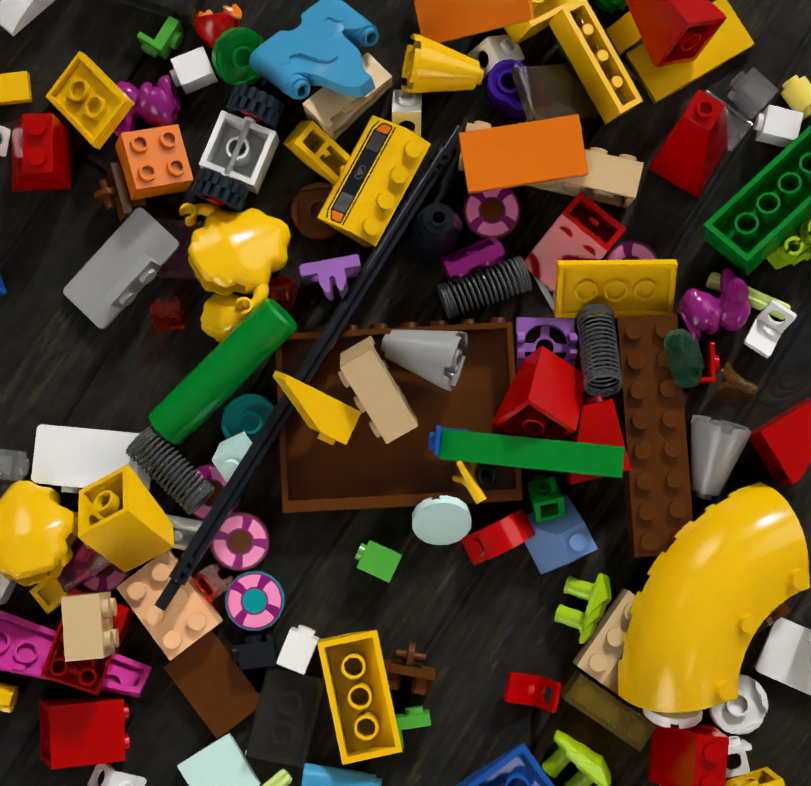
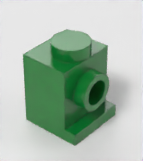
(544, 491)

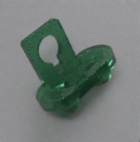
(684, 358)

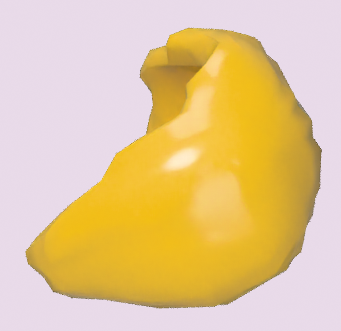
(220, 315)

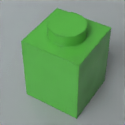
(377, 560)

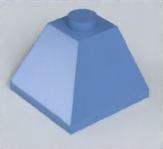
(559, 539)

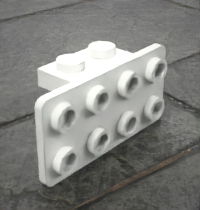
(81, 456)
(787, 655)

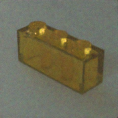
(608, 710)

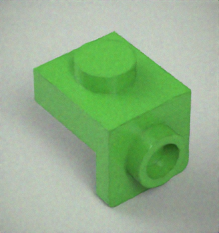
(169, 37)
(412, 718)

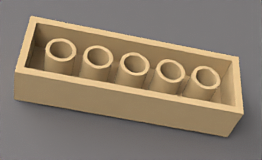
(609, 180)

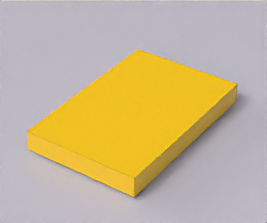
(89, 100)

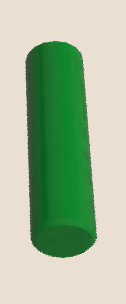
(222, 372)

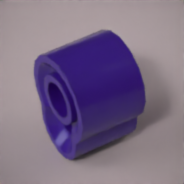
(502, 90)

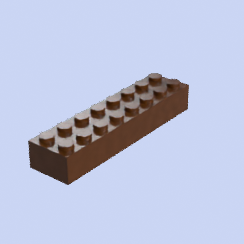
(653, 436)

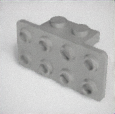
(121, 268)

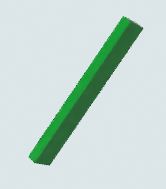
(532, 453)

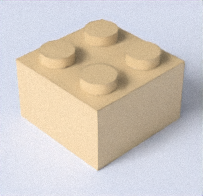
(89, 626)

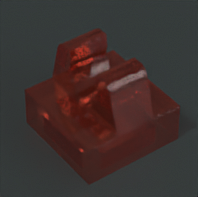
(167, 315)
(210, 582)

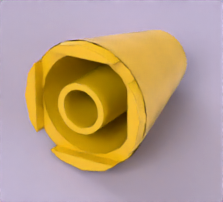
(438, 68)

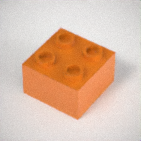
(154, 162)

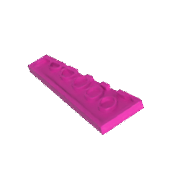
(27, 645)

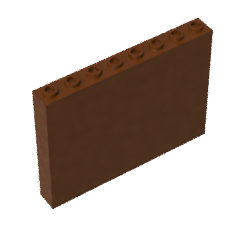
(404, 471)

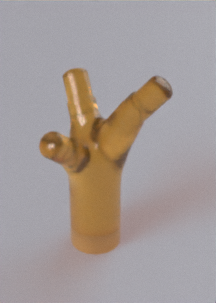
(736, 381)

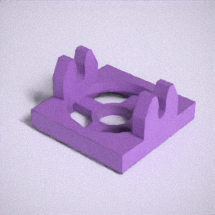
(331, 273)
(564, 325)

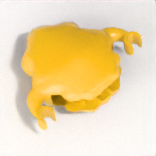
(236, 251)
(35, 533)

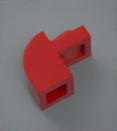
(498, 537)

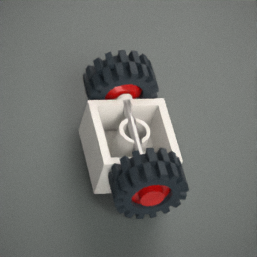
(239, 149)

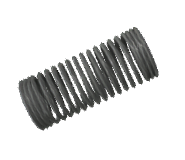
(521, 277)
(600, 371)
(172, 465)

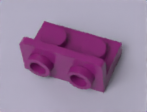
(472, 258)

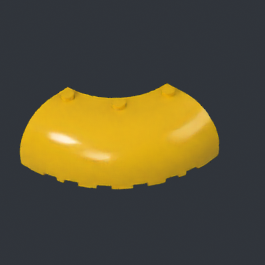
(710, 601)

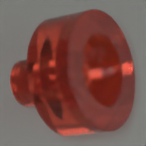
(283, 289)

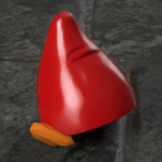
(211, 26)

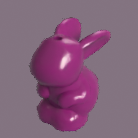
(154, 104)
(703, 311)

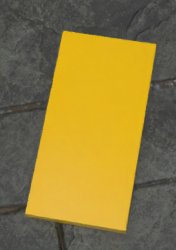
(664, 81)
(622, 285)

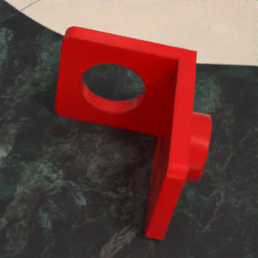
(711, 364)
(530, 690)

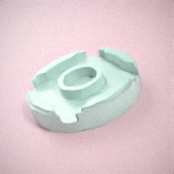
(441, 520)

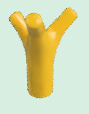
(469, 481)

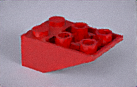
(578, 234)
(84, 674)

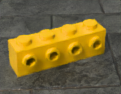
(595, 60)

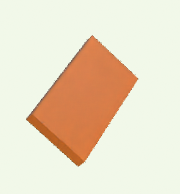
(458, 19)
(523, 154)

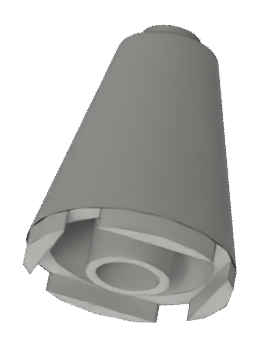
(428, 354)
(713, 453)

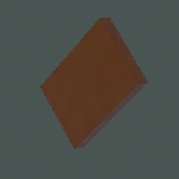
(214, 684)

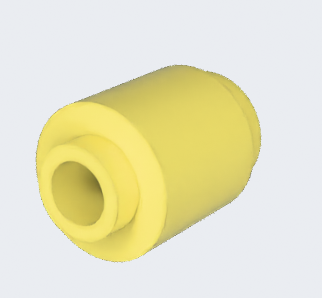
(798, 95)

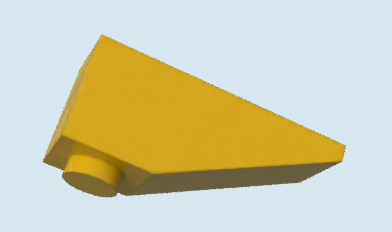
(317, 150)
(320, 411)

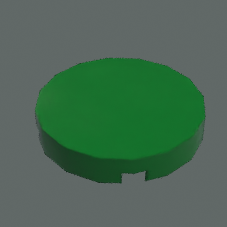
(233, 53)

